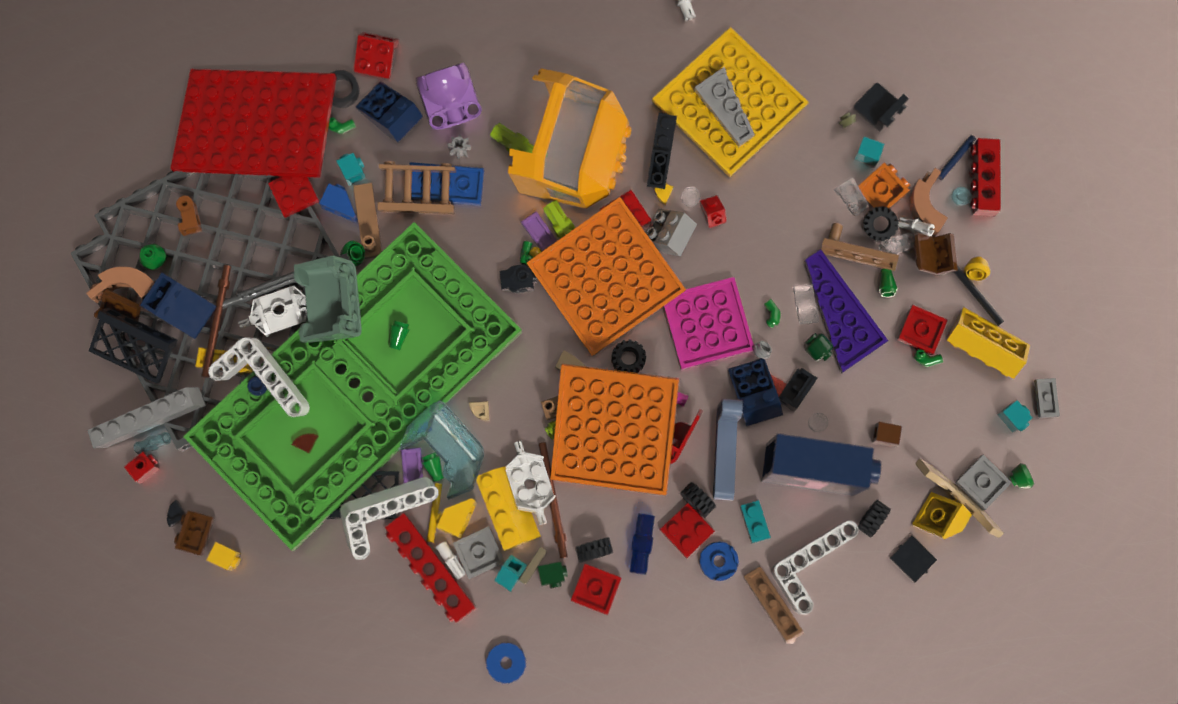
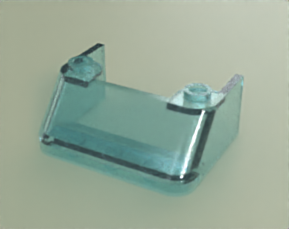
(453, 444)

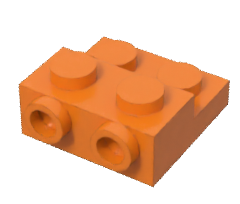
(884, 187)

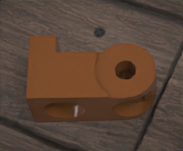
(190, 216)

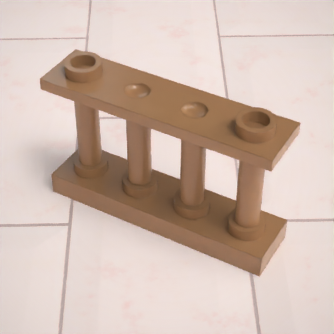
(407, 204)

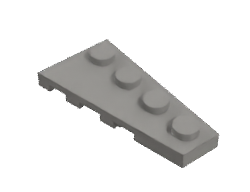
(722, 102)

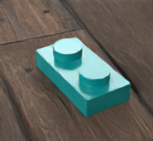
(755, 521)

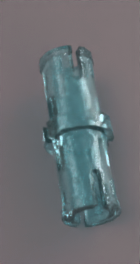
(152, 443)

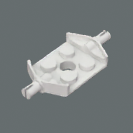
(268, 322)
(531, 467)

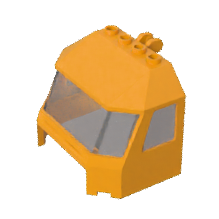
(576, 144)

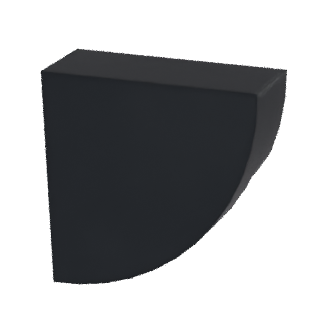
(175, 513)

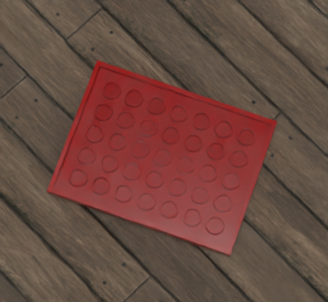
(254, 123)

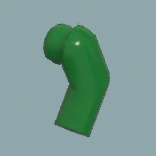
(339, 127)
(524, 254)
(927, 361)

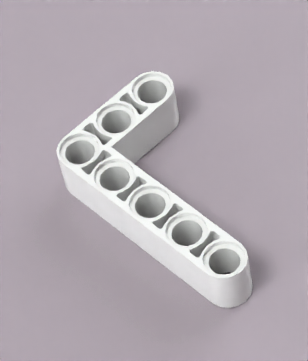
(263, 372)
(381, 508)
(804, 552)

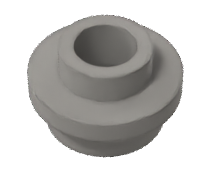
(762, 349)

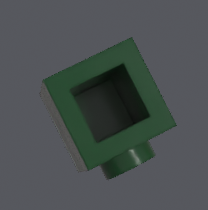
(552, 574)

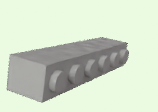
(146, 417)

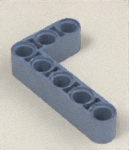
(727, 416)

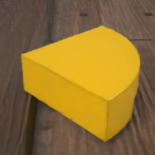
(664, 194)

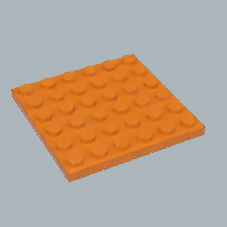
(606, 276)
(614, 429)

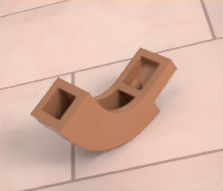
(920, 202)
(118, 278)

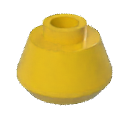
(977, 269)

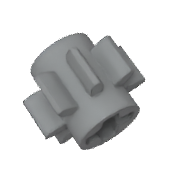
(461, 142)

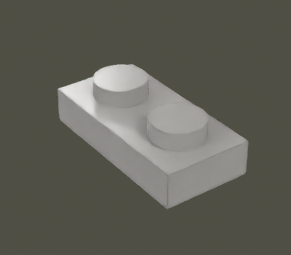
(1046, 398)

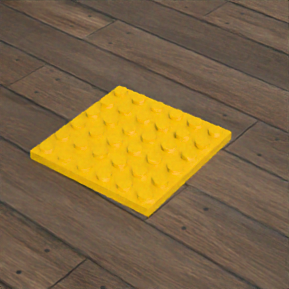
(760, 89)

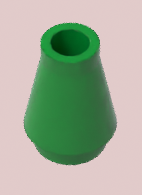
(887, 284)
(398, 334)
(433, 466)

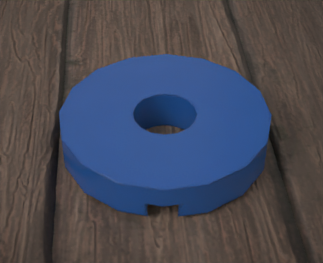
(707, 561)
(518, 663)

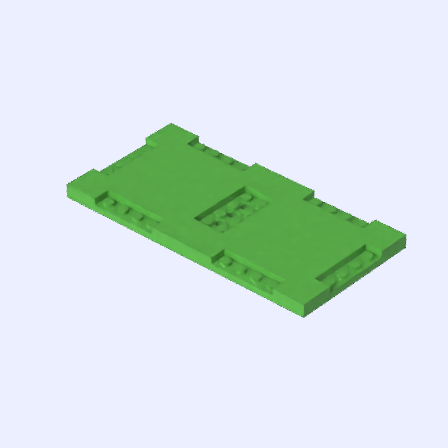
(449, 342)

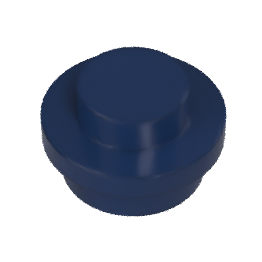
(256, 386)

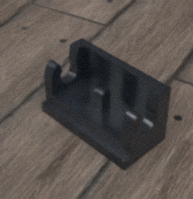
(797, 389)

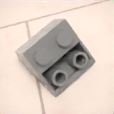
(670, 231)

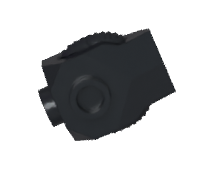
(518, 279)

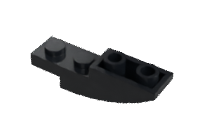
(661, 151)

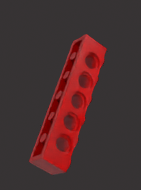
(395, 530)

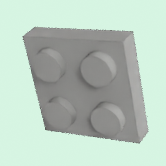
(983, 482)
(478, 552)

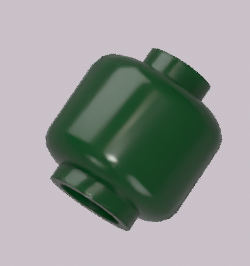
(818, 347)

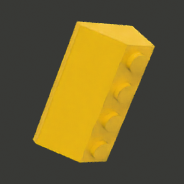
(988, 343)
(512, 525)

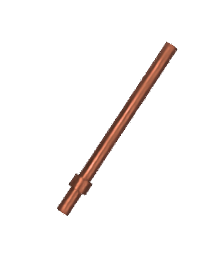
(223, 285)
(560, 537)

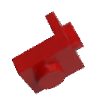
(713, 211)

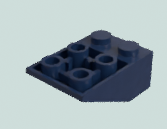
(389, 111)
(178, 305)
(756, 390)

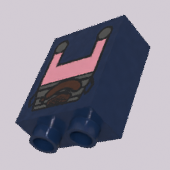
(819, 465)

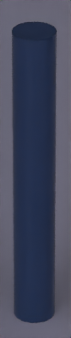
(956, 157)

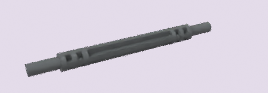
(265, 288)

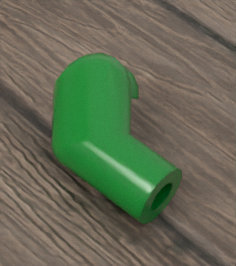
(775, 314)

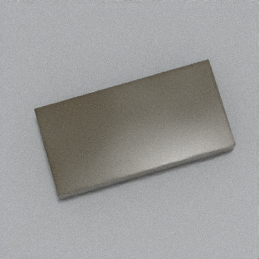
(533, 565)

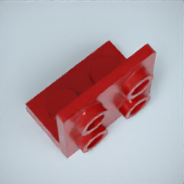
(375, 55)

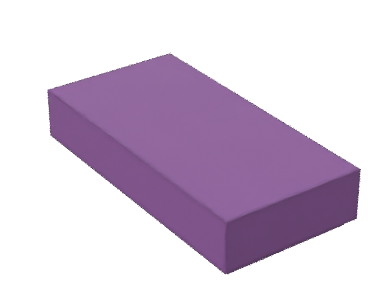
(538, 231)
(412, 464)

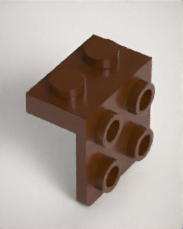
(935, 254)

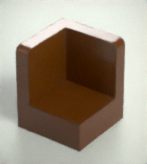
(887, 434)

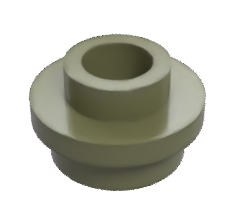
(847, 120)

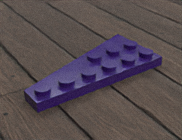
(845, 318)

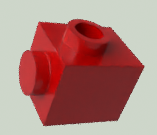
(142, 467)

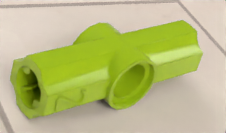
(510, 139)
(561, 223)

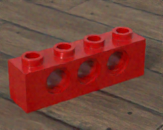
(992, 169)

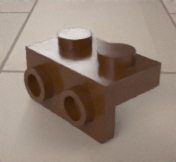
(120, 304)
(194, 533)

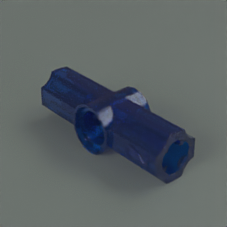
(642, 544)

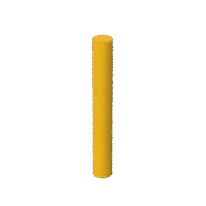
(433, 515)

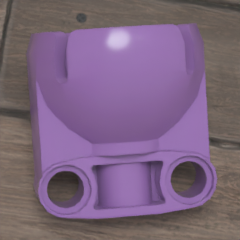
(448, 95)

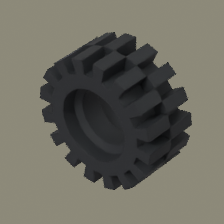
(892, 223)
(629, 346)
(698, 499)
(874, 518)
(594, 549)

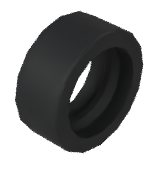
(353, 96)

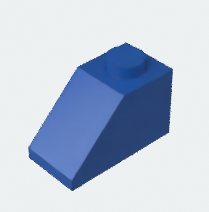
(338, 202)

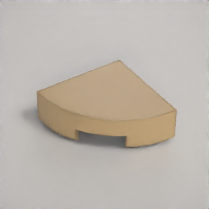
(480, 410)

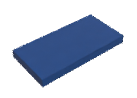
(464, 185)

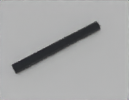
(979, 297)

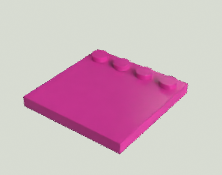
(708, 323)

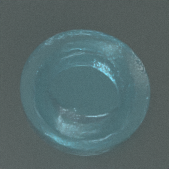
(961, 196)

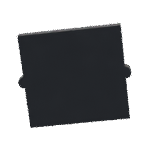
(913, 559)

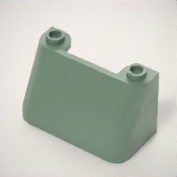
(330, 299)

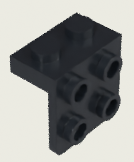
(880, 106)

